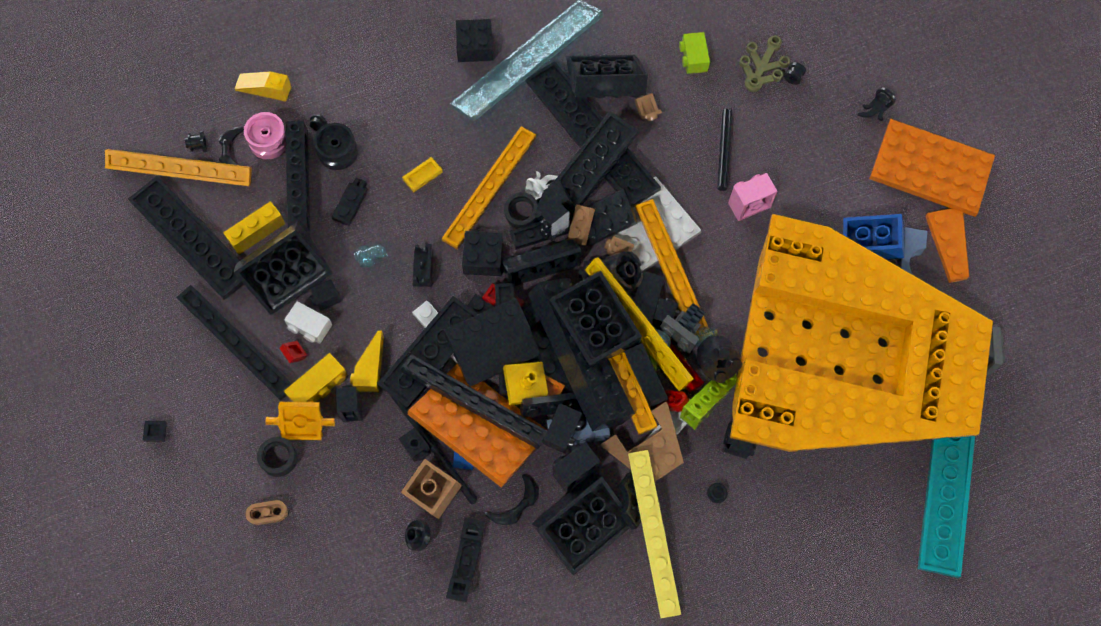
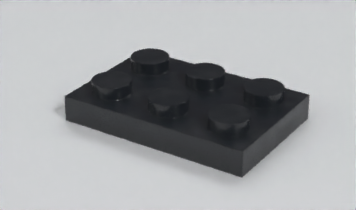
(610, 217)

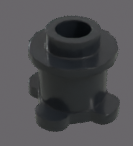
(196, 142)

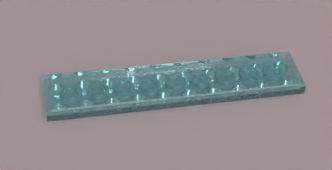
(526, 60)

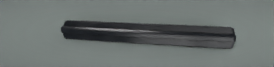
(724, 155)

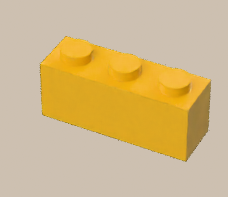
(254, 228)
(317, 381)

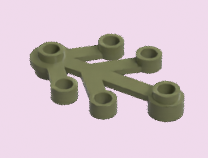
(763, 65)

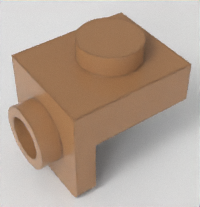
(647, 107)

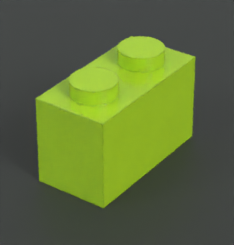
(695, 53)

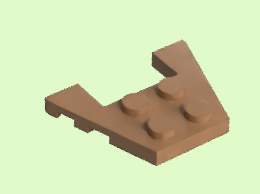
(662, 446)

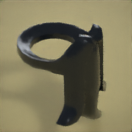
(879, 104)

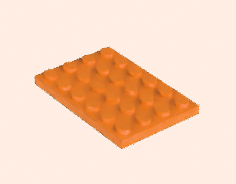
(932, 167)
(471, 436)

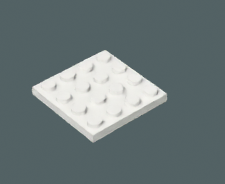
(676, 221)

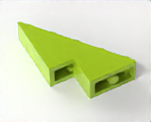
(706, 401)

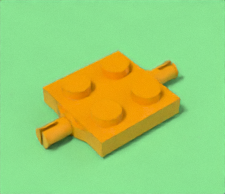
(300, 420)

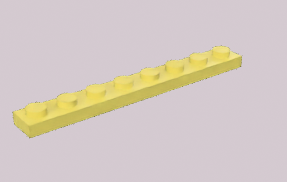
(654, 534)

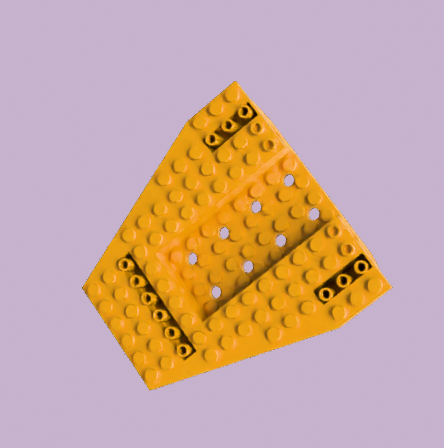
(928, 370)

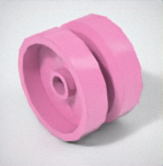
(265, 135)

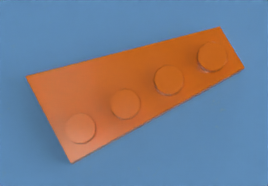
(950, 240)

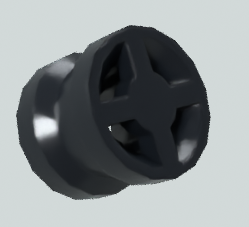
(795, 73)

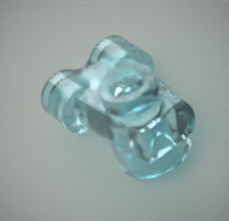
(367, 254)

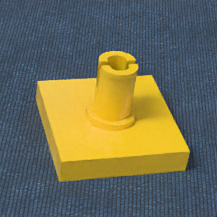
(525, 381)

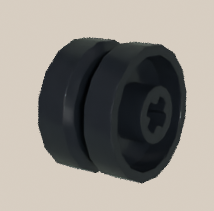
(335, 146)

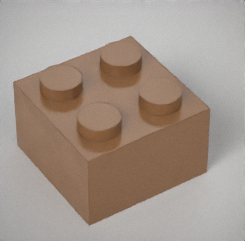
(431, 488)

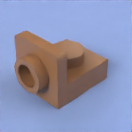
(617, 245)

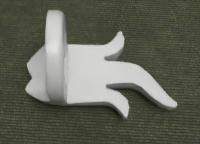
(536, 186)

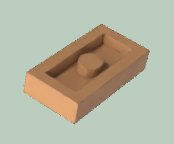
(581, 224)

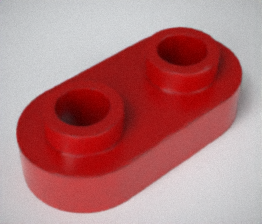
(676, 401)

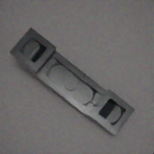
(466, 560)

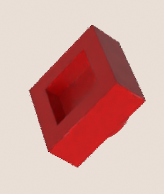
(293, 351)

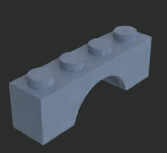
(914, 245)

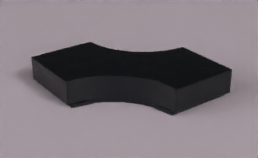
(630, 510)

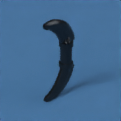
(225, 141)
(511, 517)

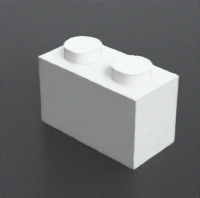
(308, 323)

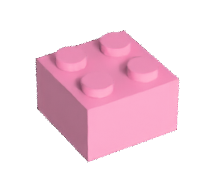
(752, 196)

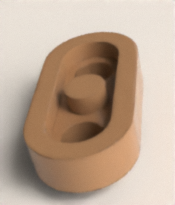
(267, 512)

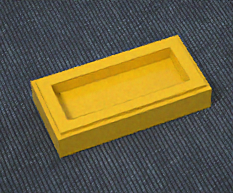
(422, 174)

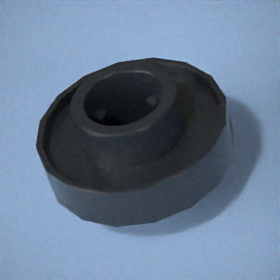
(417, 535)

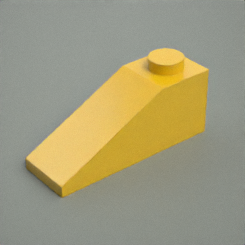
(264, 84)
(368, 368)

